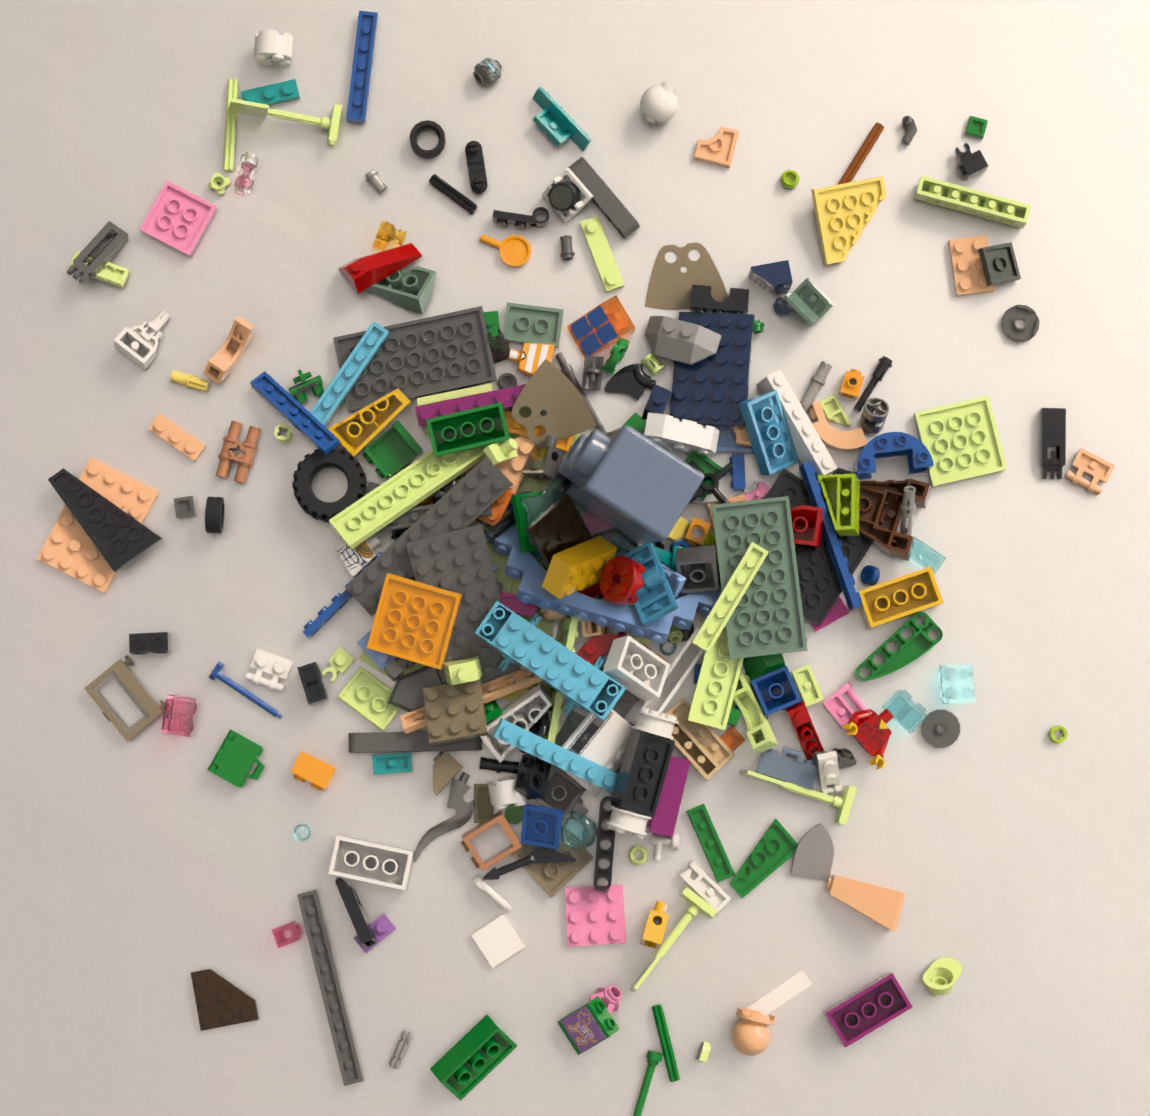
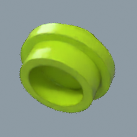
(789, 179)

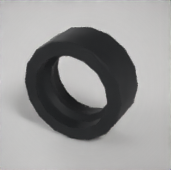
(427, 125)
(214, 515)

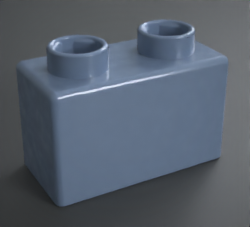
(629, 482)

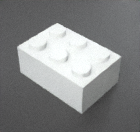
(636, 668)

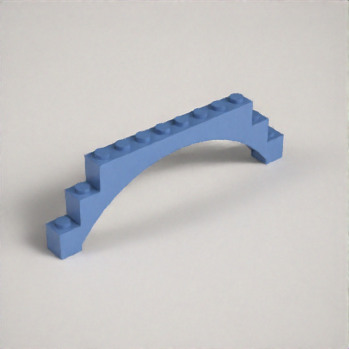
(603, 613)

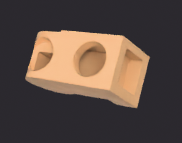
(592, 630)

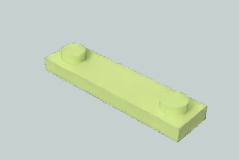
(602, 254)

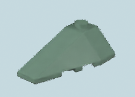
(407, 288)

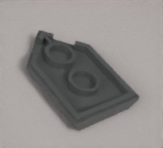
(409, 688)

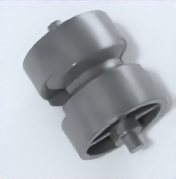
(874, 415)

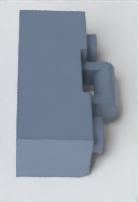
(779, 768)

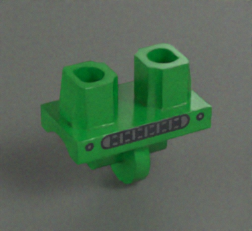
(313, 383)

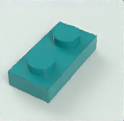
(392, 763)

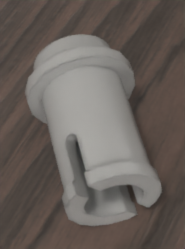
(378, 184)

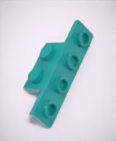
(557, 122)

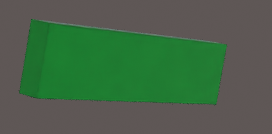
(710, 843)

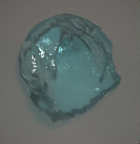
(579, 831)

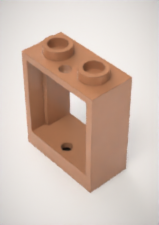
(477, 861)

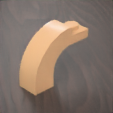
(231, 351)
(834, 439)

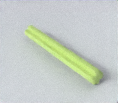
(230, 127)

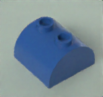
(776, 691)

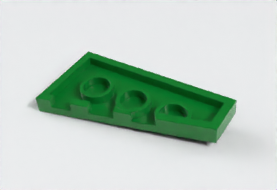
(767, 856)

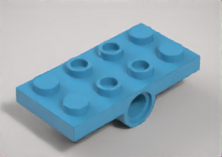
(656, 594)

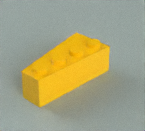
(363, 426)

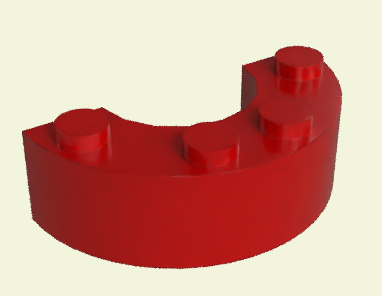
(597, 647)

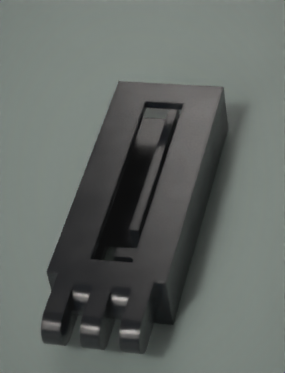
(1052, 434)
(356, 913)

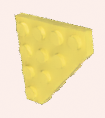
(843, 214)

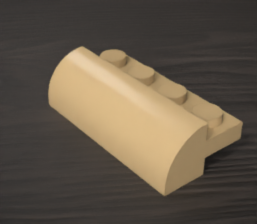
(698, 742)

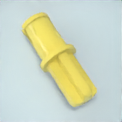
(189, 380)

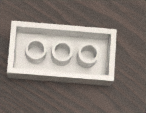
(371, 862)

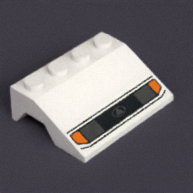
(601, 743)

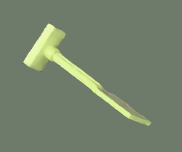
(262, 110)
(842, 804)
(696, 904)

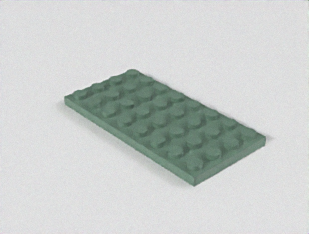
(771, 610)

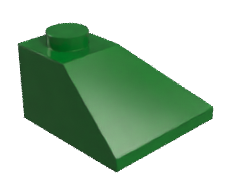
(762, 665)

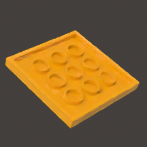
(414, 621)

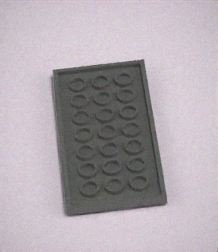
(423, 358)
(462, 565)

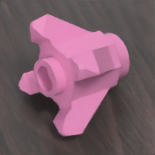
(609, 996)

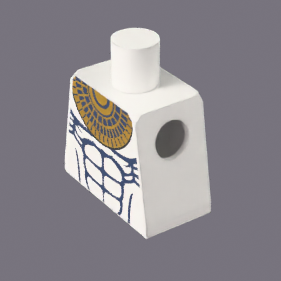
(359, 556)

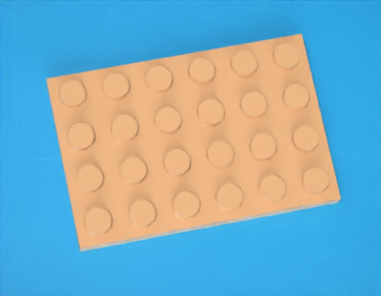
(68, 544)

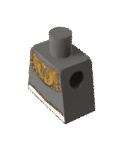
(544, 461)

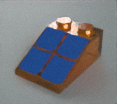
(601, 327)

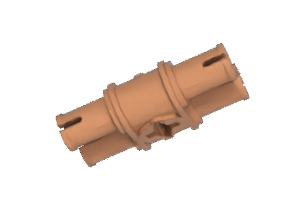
(243, 460)

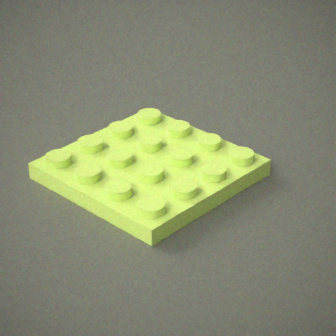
(961, 441)

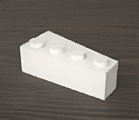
(521, 712)

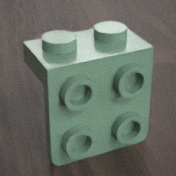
(808, 302)

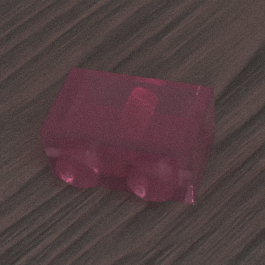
(178, 715)

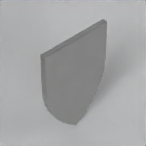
(814, 854)

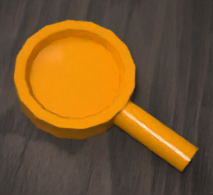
(513, 250)

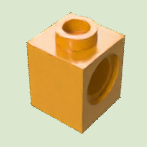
(700, 525)

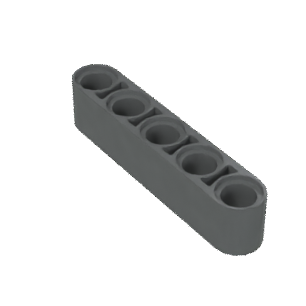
(605, 199)

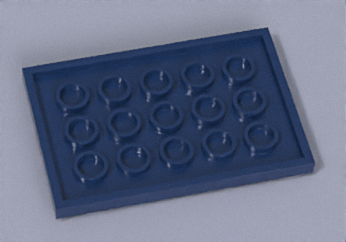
(715, 386)

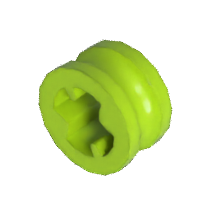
(1060, 739)

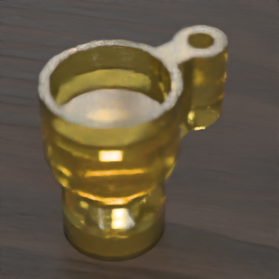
(386, 233)

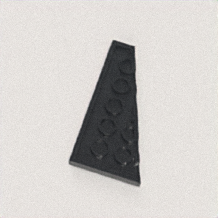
(109, 527)

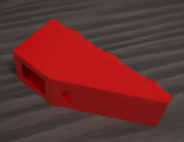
(803, 729)

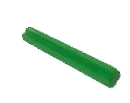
(665, 1043)

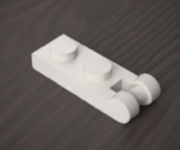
(829, 773)
(705, 887)

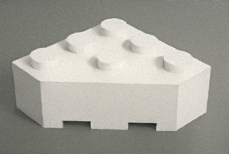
(681, 435)

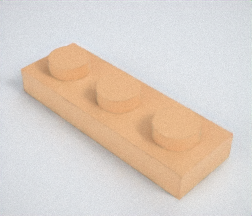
(177, 437)

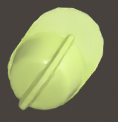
(942, 976)

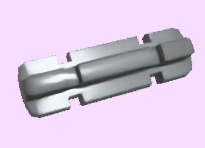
(400, 1049)

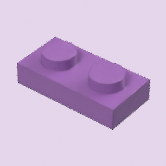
(382, 927)

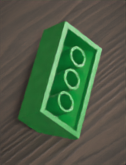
(473, 1057)

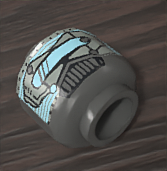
(487, 71)

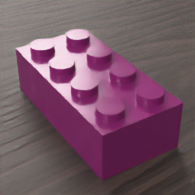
(670, 798)
(867, 1009)

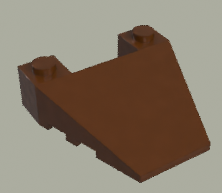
(882, 513)

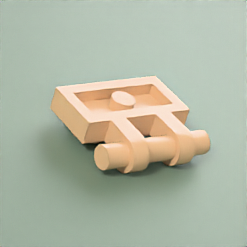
(1093, 466)

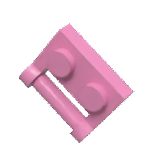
(840, 708)

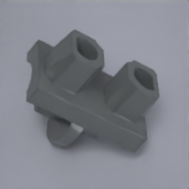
(592, 373)

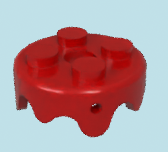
(630, 580)

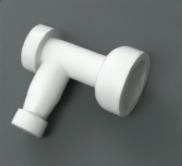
(659, 841)

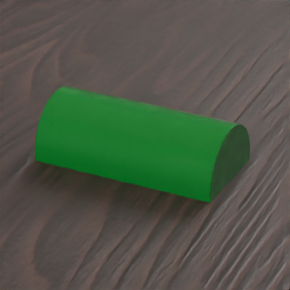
(468, 429)

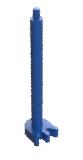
(216, 673)

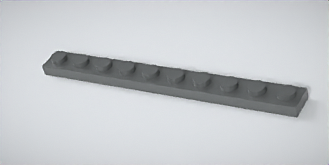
(330, 987)

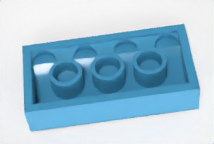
(769, 432)

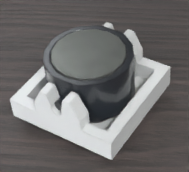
(567, 195)

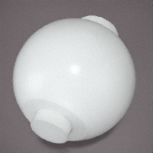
(659, 103)

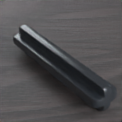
(453, 194)

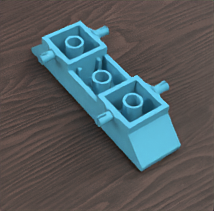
(550, 661)

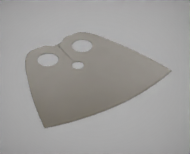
(672, 288)
(555, 393)

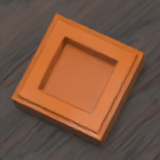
(732, 738)

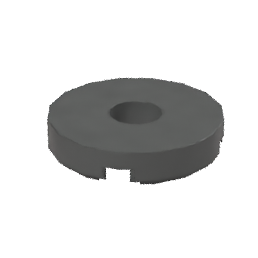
(1017, 334)

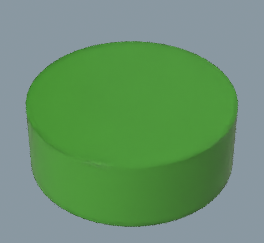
(514, 814)

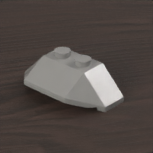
(681, 340)

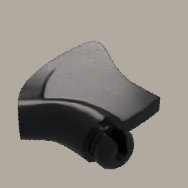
(630, 381)

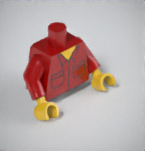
(871, 733)

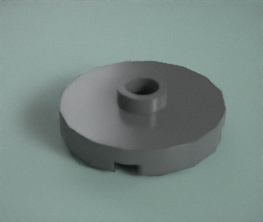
(930, 728)

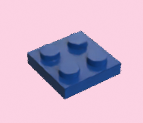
(541, 826)

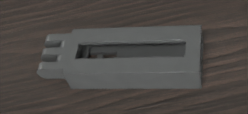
(102, 249)

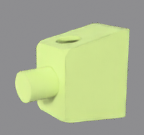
(463, 670)

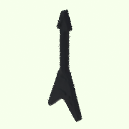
(539, 855)

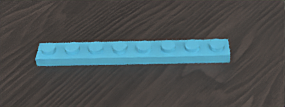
(556, 755)

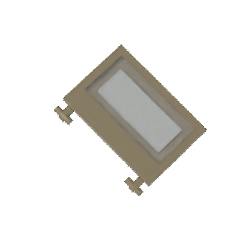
(124, 699)

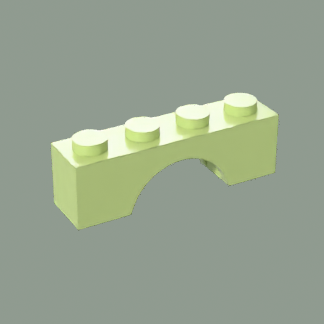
(758, 727)

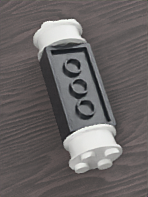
(642, 773)

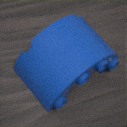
(893, 445)

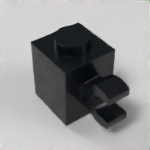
(971, 163)

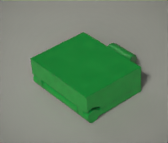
(236, 759)

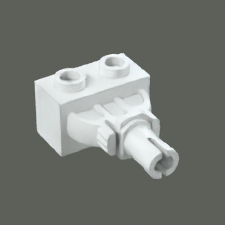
(142, 340)

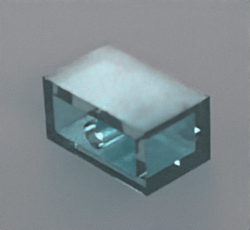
(905, 710)

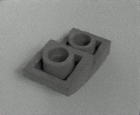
(845, 757)

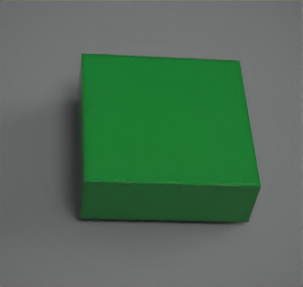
(976, 127)

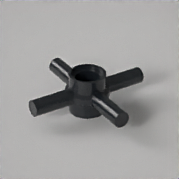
(715, 479)

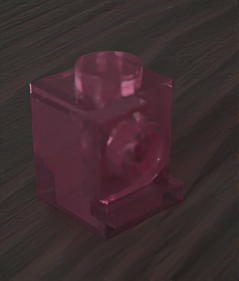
(281, 939)

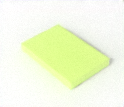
(369, 698)

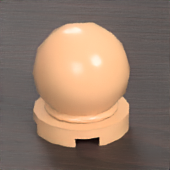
(751, 1032)

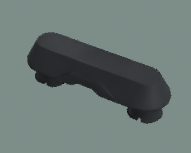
(476, 167)

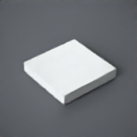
(498, 941)

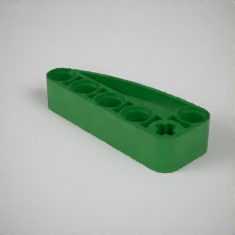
(906, 649)

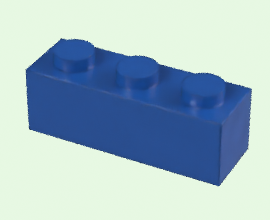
(738, 472)

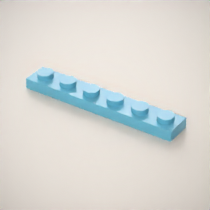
(349, 373)

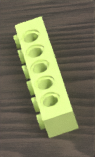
(972, 202)

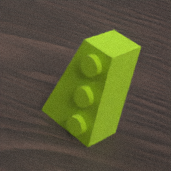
(842, 498)

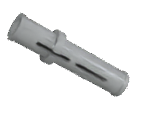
(815, 385)
(909, 495)

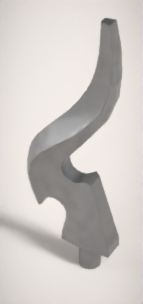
(463, 813)

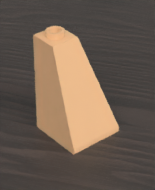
(872, 901)

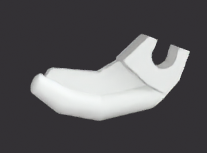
(491, 893)

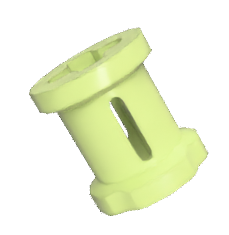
(658, 366)
(287, 429)

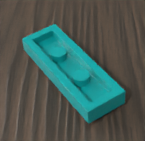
(272, 93)

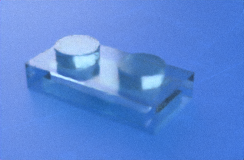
(926, 556)

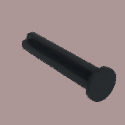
(500, 527)

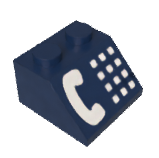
(772, 277)

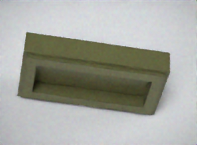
(482, 804)

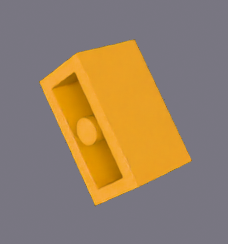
(313, 770)

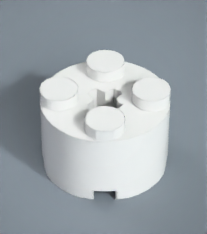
(273, 48)
(503, 792)

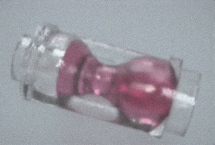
(244, 183)

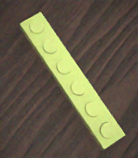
(730, 597)

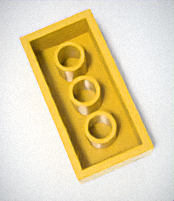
(578, 567)
(900, 598)

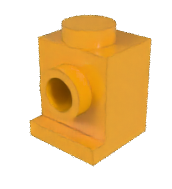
(848, 390)

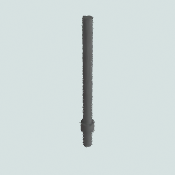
(568, 371)

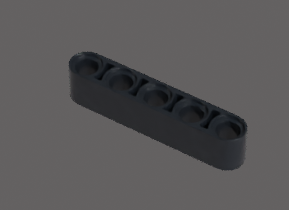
(606, 854)

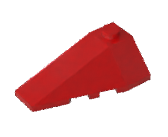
(371, 269)
(807, 525)

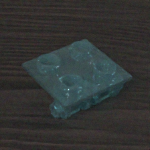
(957, 683)

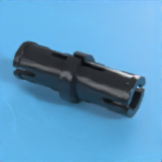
(495, 765)

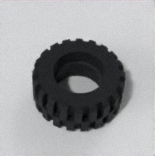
(311, 466)

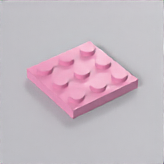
(178, 218)
(595, 916)

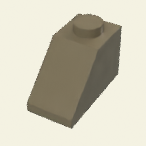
(444, 771)

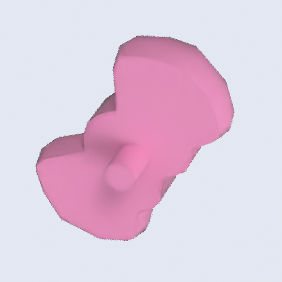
(760, 492)

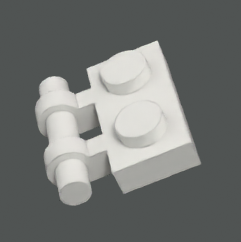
(272, 665)

